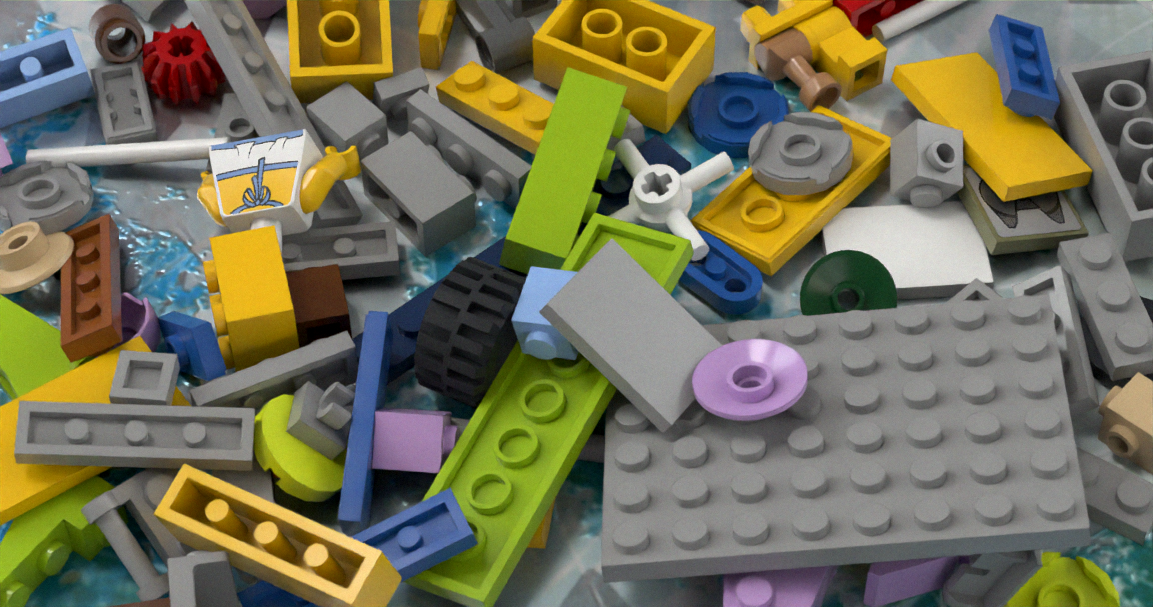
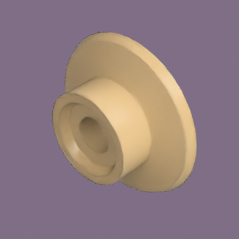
(30, 256)

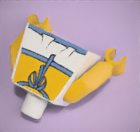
(272, 181)

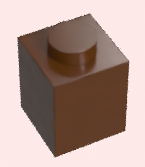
(318, 303)

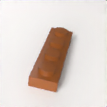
(91, 291)

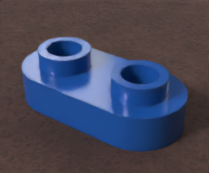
(721, 275)

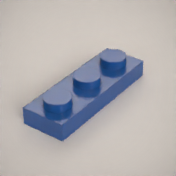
(1023, 67)

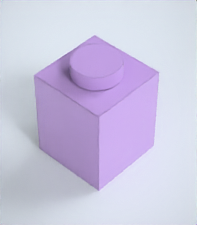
(412, 439)

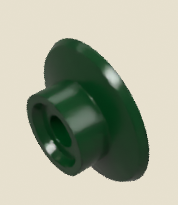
(851, 271)

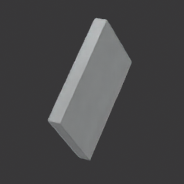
(632, 333)

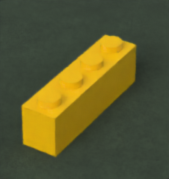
(276, 543)

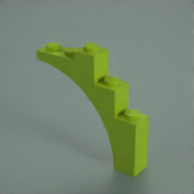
(47, 534)

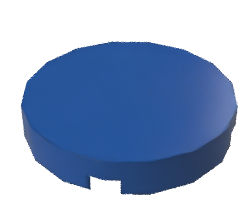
(732, 110)

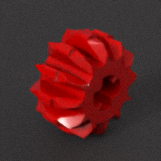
(181, 65)

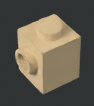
(1129, 421)

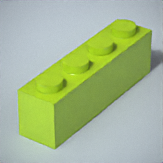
(565, 172)

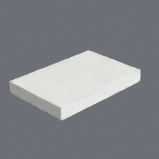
(922, 248)

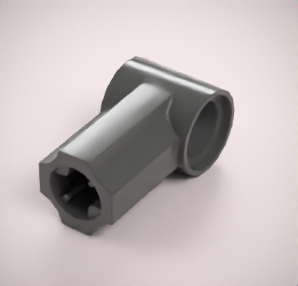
(498, 35)

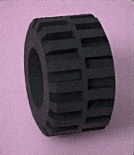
(468, 331)

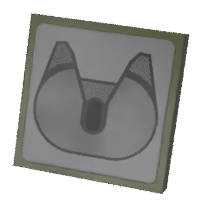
(1021, 223)

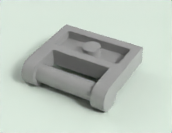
(141, 497)

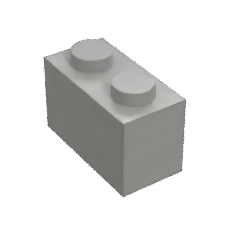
(419, 193)

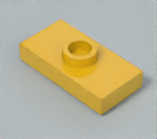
(435, 26)

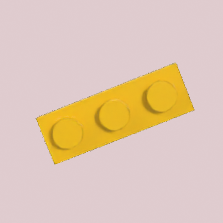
(496, 104)

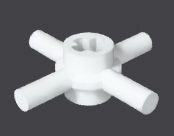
(664, 197)

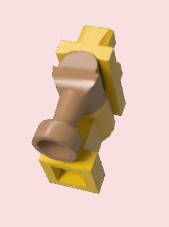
(816, 36)

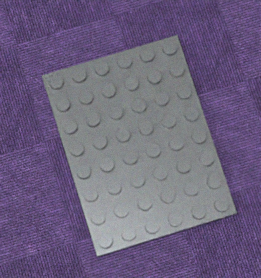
(907, 445)

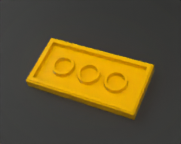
(1007, 150)
(774, 226)
(33, 484)

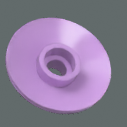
(750, 379)

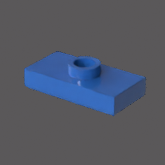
(194, 344)

